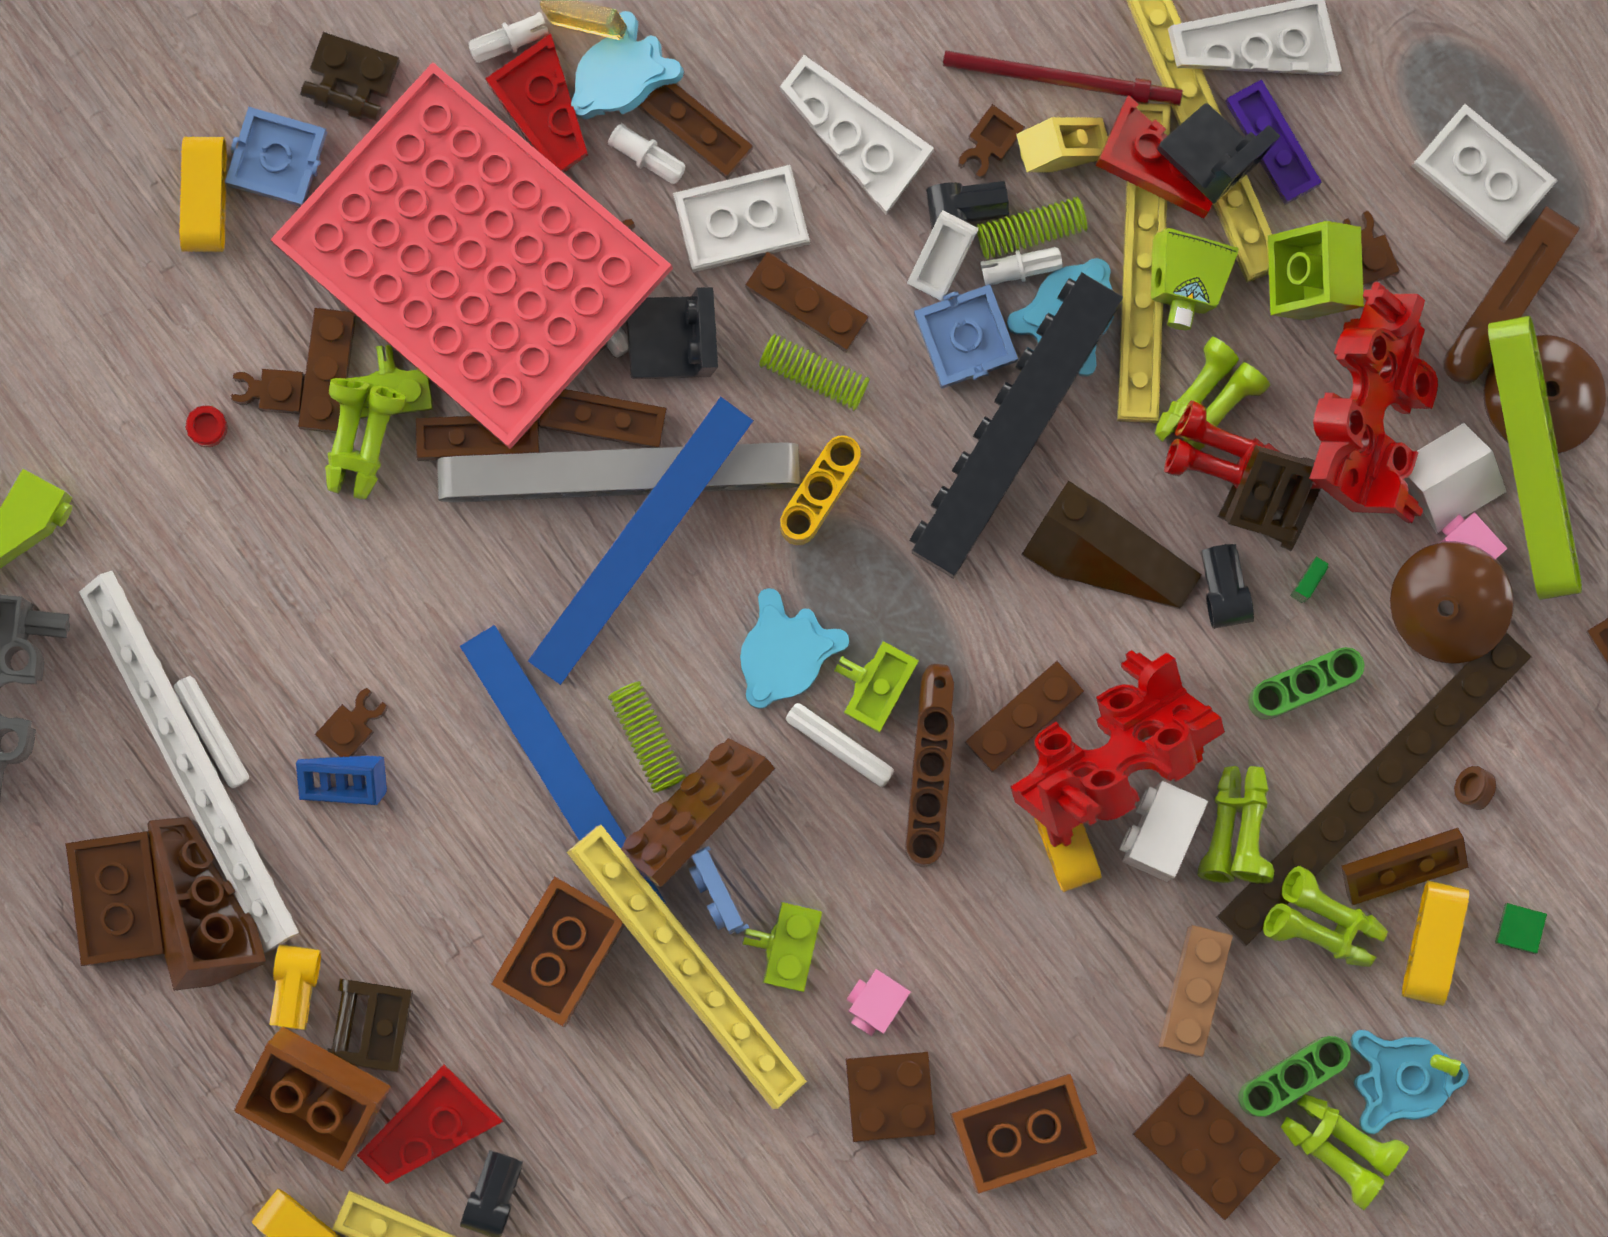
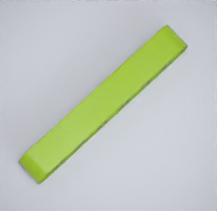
(1535, 457)

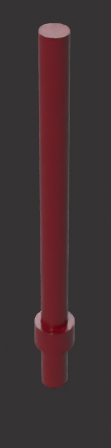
(1140, 90)

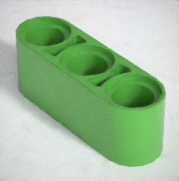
(1325, 678)
(1314, 1074)

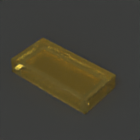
(585, 17)

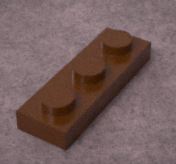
(697, 128)
(806, 302)
(327, 359)
(605, 418)
(466, 437)
(1024, 716)
(1405, 866)

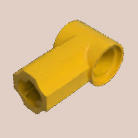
(295, 975)

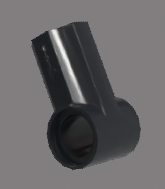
(968, 202)
(1228, 598)
(489, 1203)

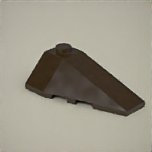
(1100, 548)

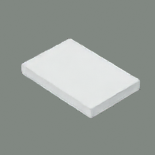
(1484, 173)
(741, 218)

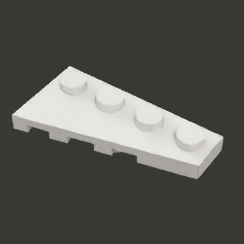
(1264, 39)
(863, 137)

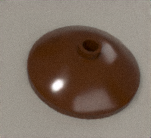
(1579, 394)
(1471, 583)

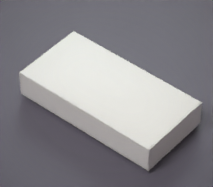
(942, 255)

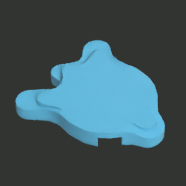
(621, 73)
(1029, 318)
(785, 653)
(1401, 1079)

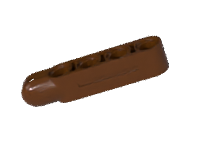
(1510, 293)
(931, 702)

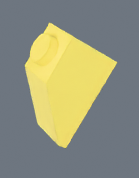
(1062, 143)

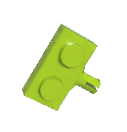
(409, 383)
(877, 685)
(788, 946)

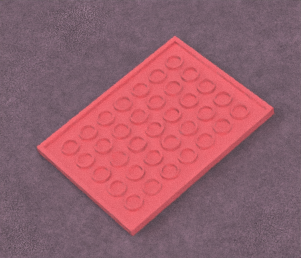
(471, 255)

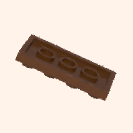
(696, 810)

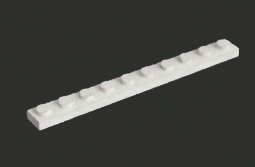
(188, 760)

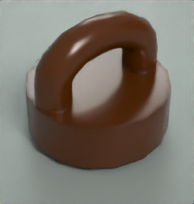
(1475, 787)

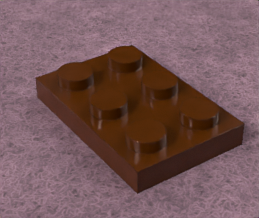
(114, 898)
(1206, 1146)

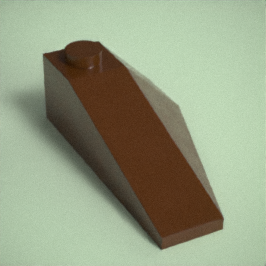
(200, 919)

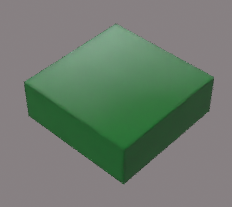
(1310, 580)
(1520, 928)

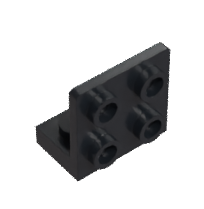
(1214, 152)
(674, 337)

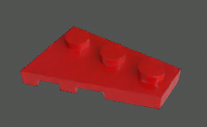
(540, 103)
(1134, 157)
(427, 1126)

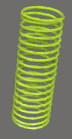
(1077, 217)
(768, 353)
(616, 696)

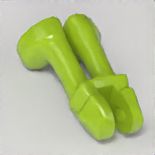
(1219, 362)
(382, 404)
(1247, 862)
(1303, 891)
(1381, 1156)

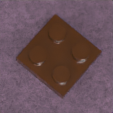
(890, 1096)

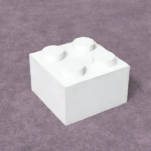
(1163, 831)

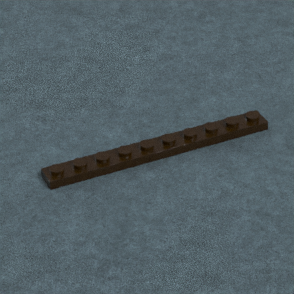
(1377, 782)

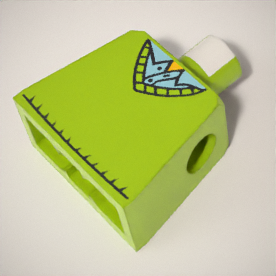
(1189, 274)

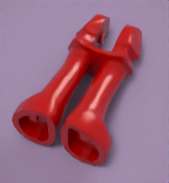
(1195, 427)

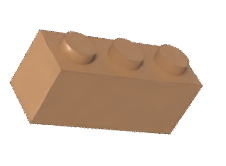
(1195, 991)

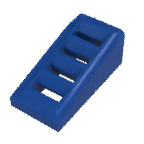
(358, 766)

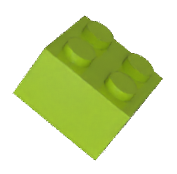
(1315, 270)

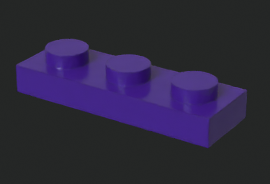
(1286, 161)

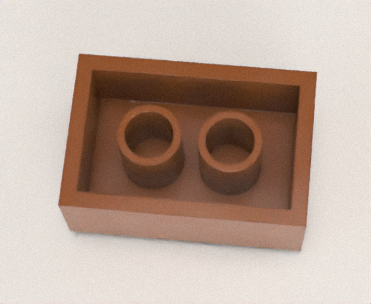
(559, 952)
(312, 1098)
(1023, 1133)

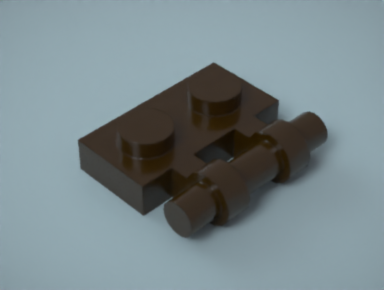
(352, 65)

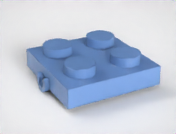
(275, 157)
(965, 336)
(707, 878)

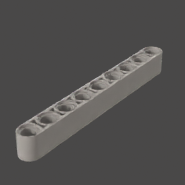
(605, 473)

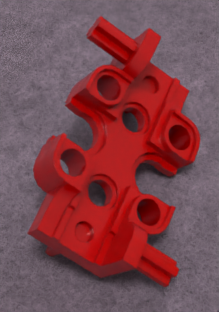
(1355, 455)
(1093, 784)

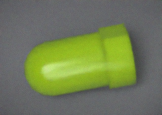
(1445, 1064)

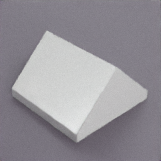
(1454, 477)

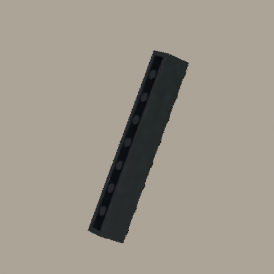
(1017, 424)

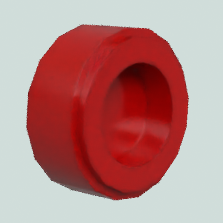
(206, 426)

